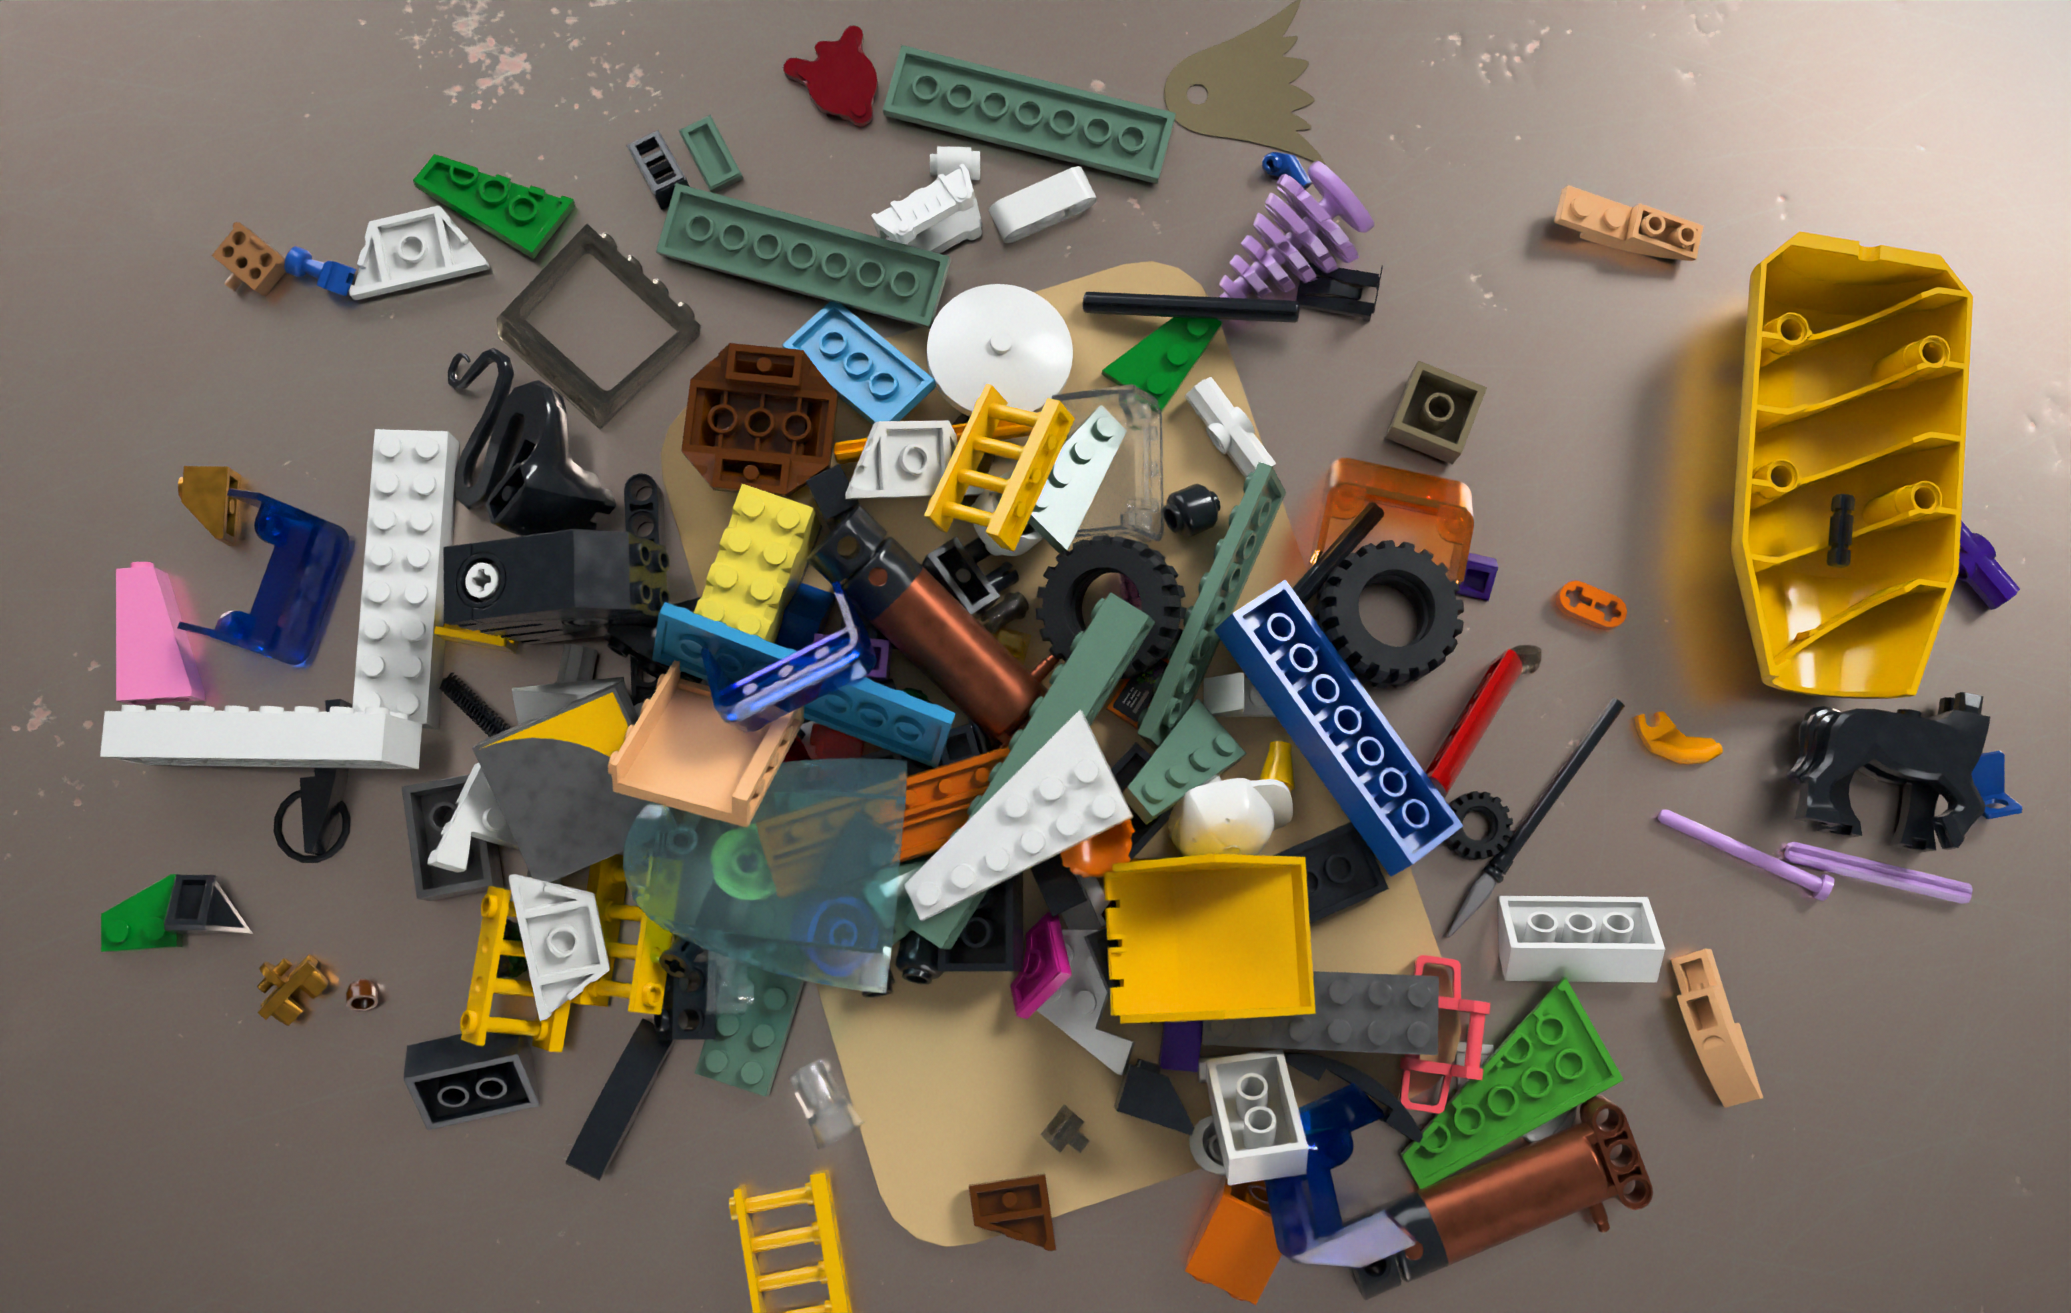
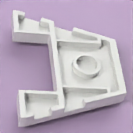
(476, 817)
(1080, 1005)

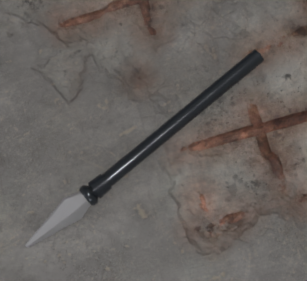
(1502, 861)

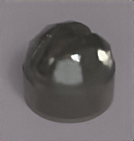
(1529, 656)

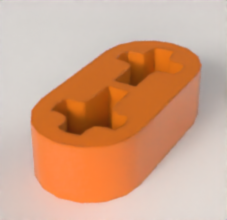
(1594, 597)

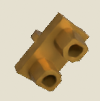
(279, 1002)

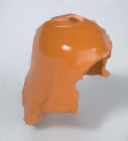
(1098, 853)

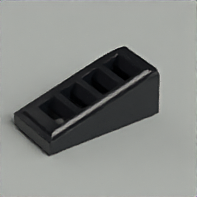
(664, 187)

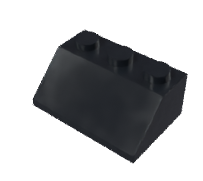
(469, 1081)

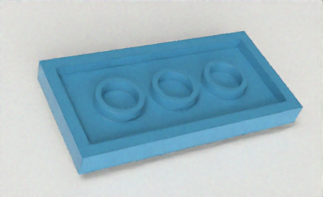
(861, 365)

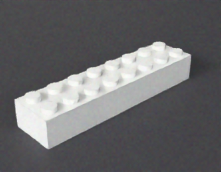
(404, 573)
(262, 737)

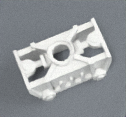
(934, 215)

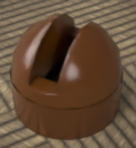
(361, 995)

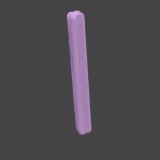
(1878, 872)

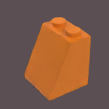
(1236, 1241)

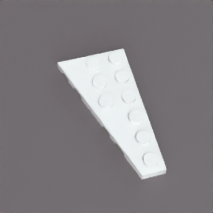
(1040, 812)

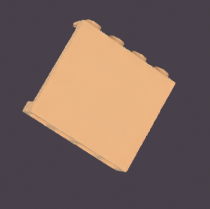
(695, 760)

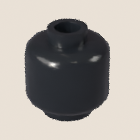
(1191, 510)
(917, 959)

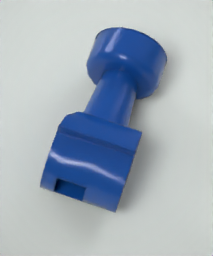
(330, 275)

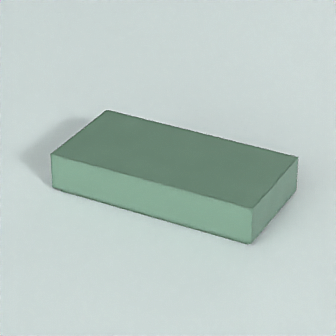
(711, 154)

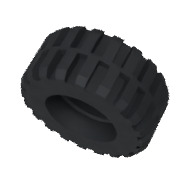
(1102, 555)
(1424, 587)

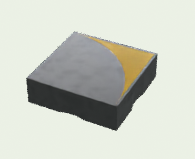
(558, 786)

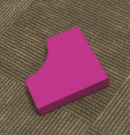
(1044, 966)

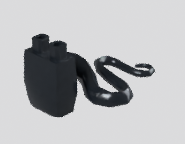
(528, 462)

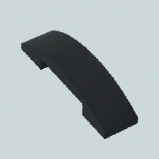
(1395, 1114)

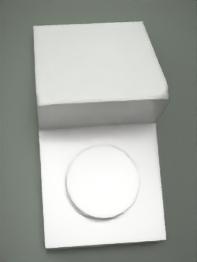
(1234, 697)

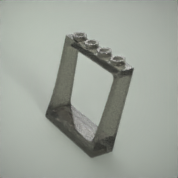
(561, 372)

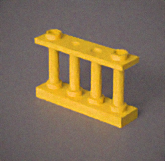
(1027, 480)
(649, 978)
(475, 1021)
(822, 1232)

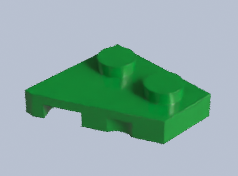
(140, 921)

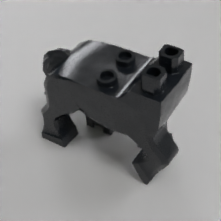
(1899, 748)

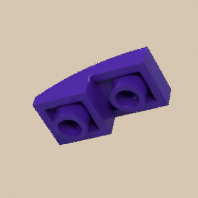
(1181, 1045)

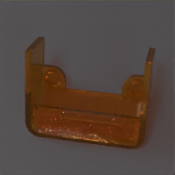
(1355, 481)

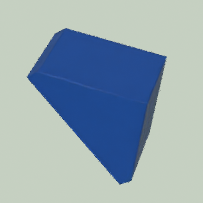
(805, 616)

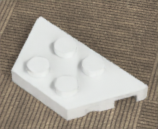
(413, 252)
(904, 460)
(559, 940)

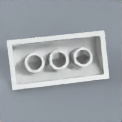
(1578, 939)

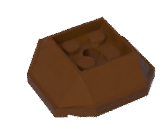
(754, 385)

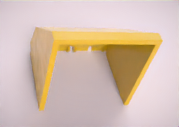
(1209, 938)

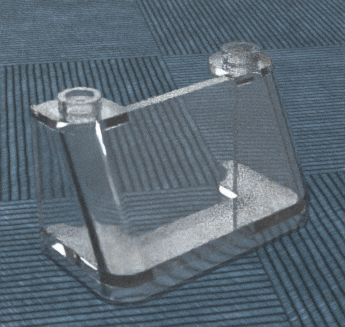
(1132, 490)

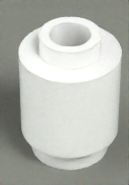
(949, 158)

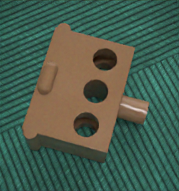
(250, 260)

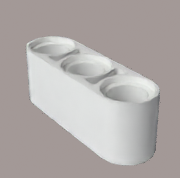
(1042, 204)

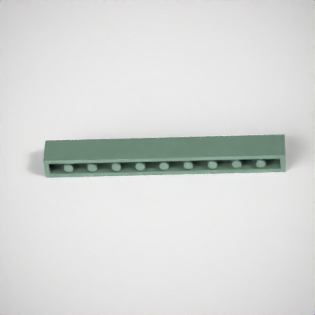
(1081, 684)

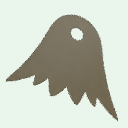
(1246, 89)

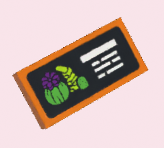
(1136, 695)

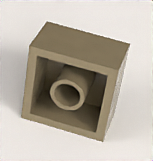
(1436, 412)

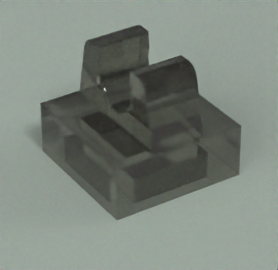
(1065, 1130)

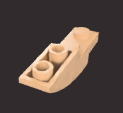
(1628, 228)
(1713, 1030)

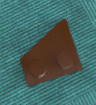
(1015, 1208)

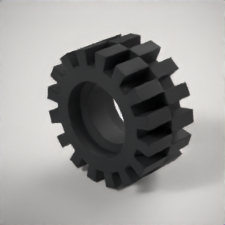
(1498, 820)

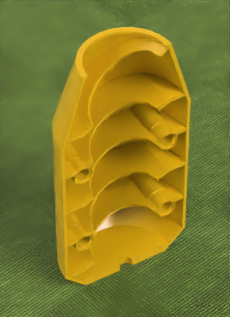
(1864, 395)

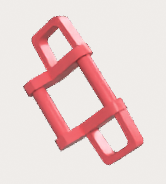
(1471, 1067)

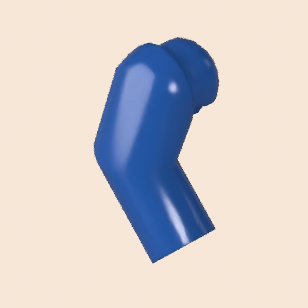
(1281, 163)

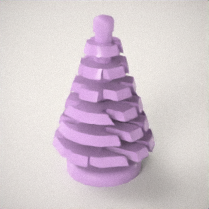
(1306, 228)

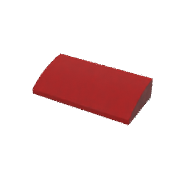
(1474, 721)

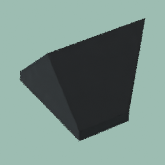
(202, 908)

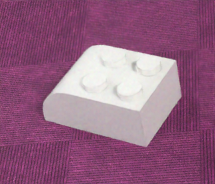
(1256, 1117)

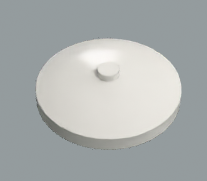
(1001, 340)

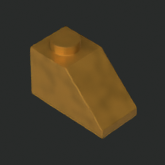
(205, 495)

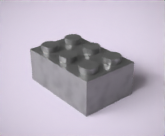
(427, 811)

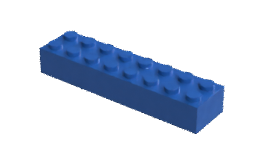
(1338, 728)

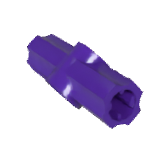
(1982, 570)

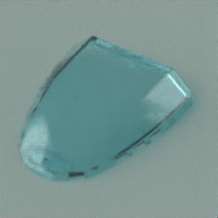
(798, 888)

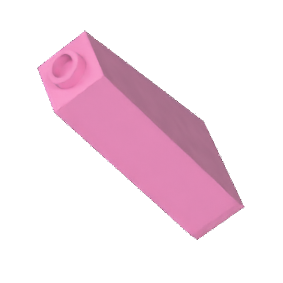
(151, 653)

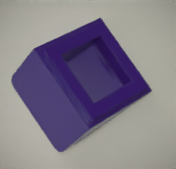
(1479, 577)

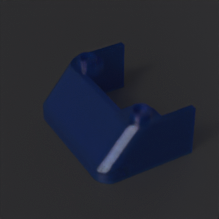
(293, 588)
(796, 678)
(1306, 1205)

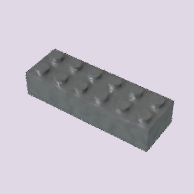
(1351, 1015)

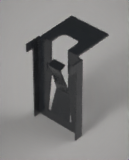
(1330, 286)

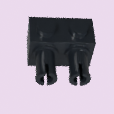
(959, 574)

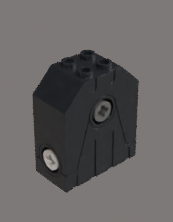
(555, 584)

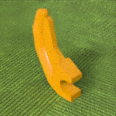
(1674, 745)

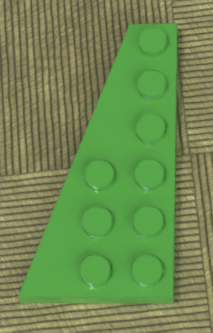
(1530, 1079)

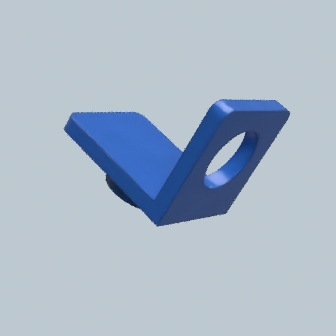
(1990, 783)

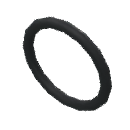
(309, 858)

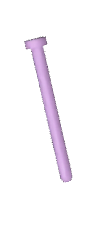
(1820, 886)

